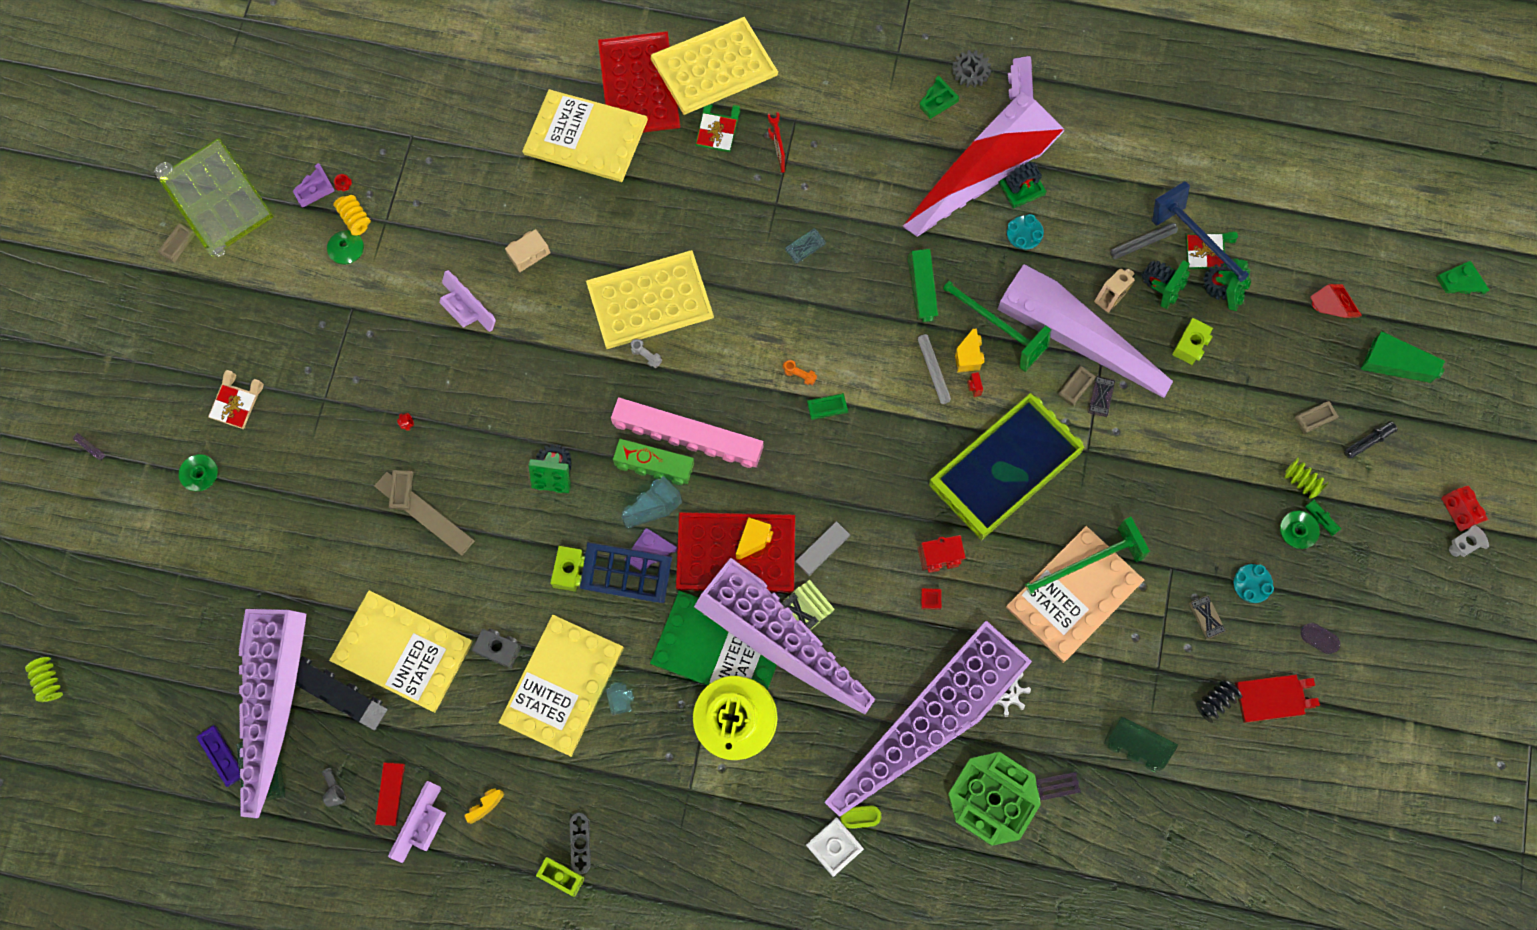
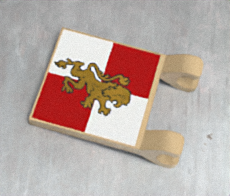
(233, 403)

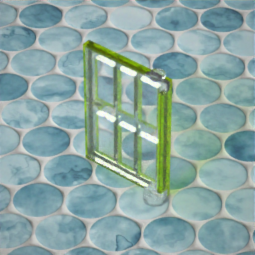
(214, 197)

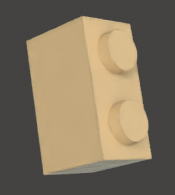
(527, 250)

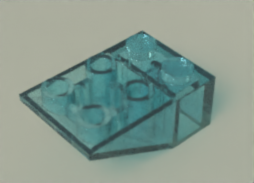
(652, 505)

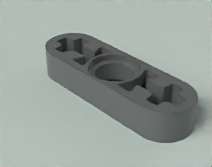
(575, 859)

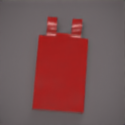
(1274, 698)

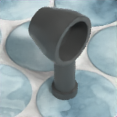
(334, 795)

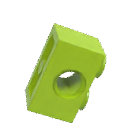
(1186, 349)
(565, 557)
(560, 876)

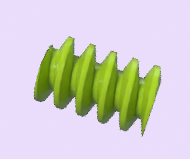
(1304, 478)
(42, 681)

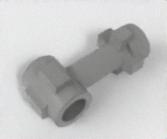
(637, 348)

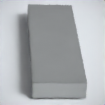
(822, 548)

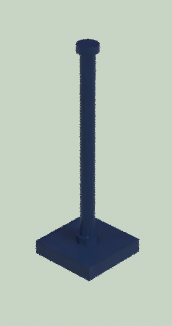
(1173, 203)

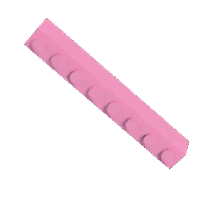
(687, 432)

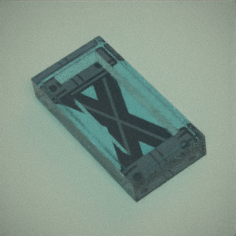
(805, 246)

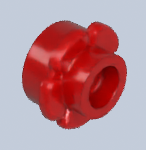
(339, 179)
(405, 421)

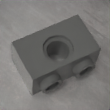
(486, 642)

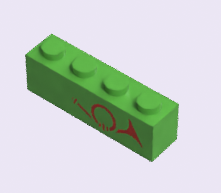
(653, 461)

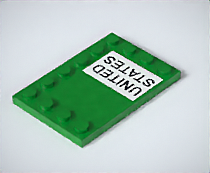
(704, 650)

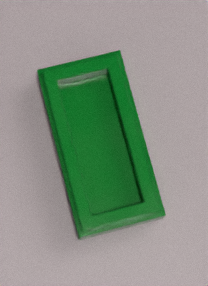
(827, 406)

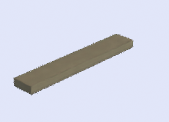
(430, 519)

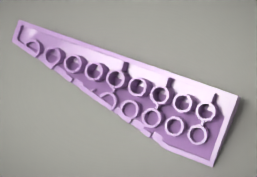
(757, 618)

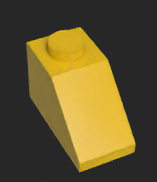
(754, 538)

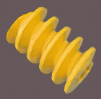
(352, 214)

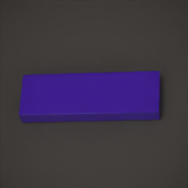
(220, 755)

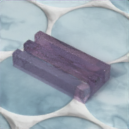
(1074, 782)

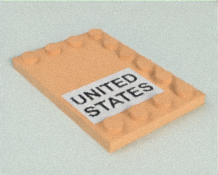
(1076, 604)

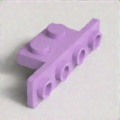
(1021, 77)
(463, 304)
(420, 824)

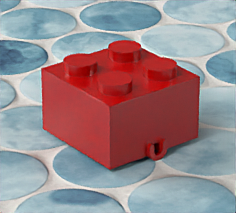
(940, 554)

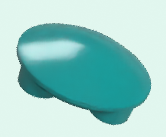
(1025, 232)
(1253, 583)

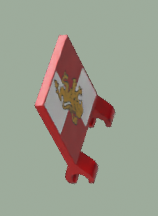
(777, 140)

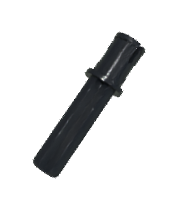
(1376, 436)

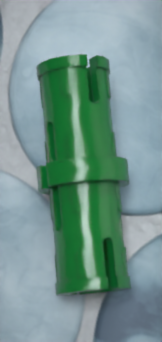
(1323, 517)

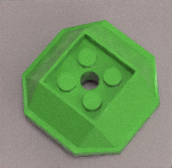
(1013, 787)

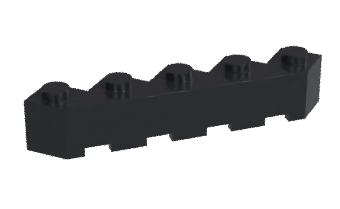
(339, 695)

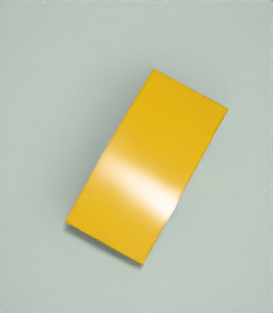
(489, 801)

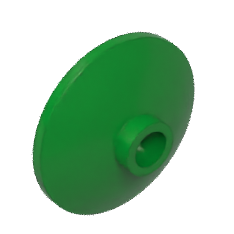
(350, 252)
(192, 467)
(1305, 523)

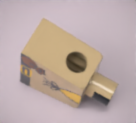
(1118, 284)

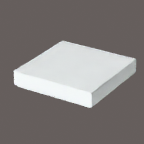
(834, 847)

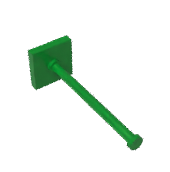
(1033, 348)
(1132, 540)

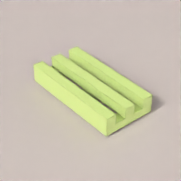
(816, 598)

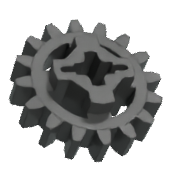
(973, 66)

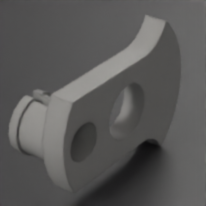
(1460, 545)

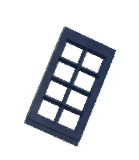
(662, 578)

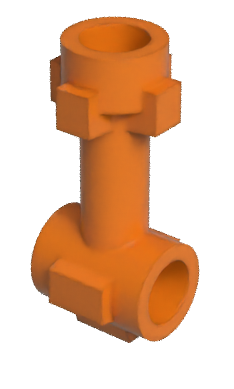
(790, 369)

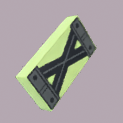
(800, 611)

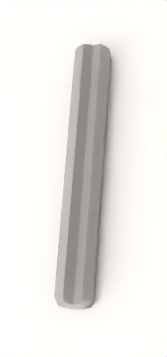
(934, 369)

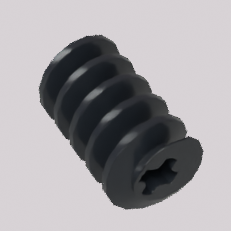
(1217, 699)

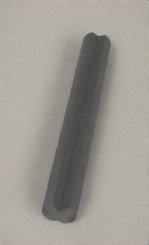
(1144, 240)

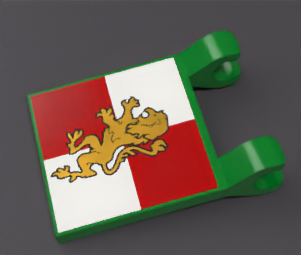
(717, 130)
(1201, 256)

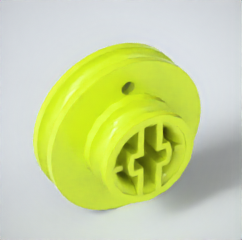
(758, 721)

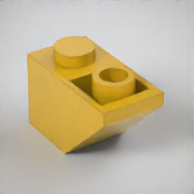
(968, 353)

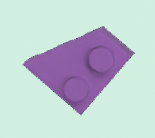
(313, 187)
(650, 543)

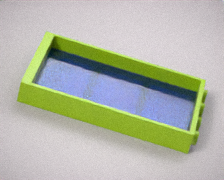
(1006, 466)

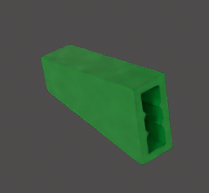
(923, 284)
(1401, 360)

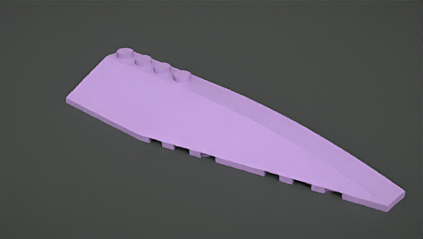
(941, 712)

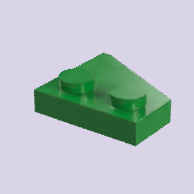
(938, 98)
(1463, 280)

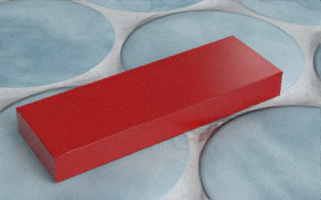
(390, 794)

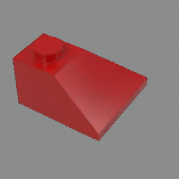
(1335, 301)

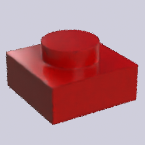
(975, 384)
(931, 599)

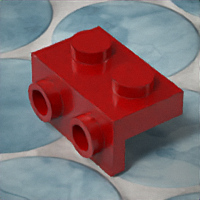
(1464, 508)

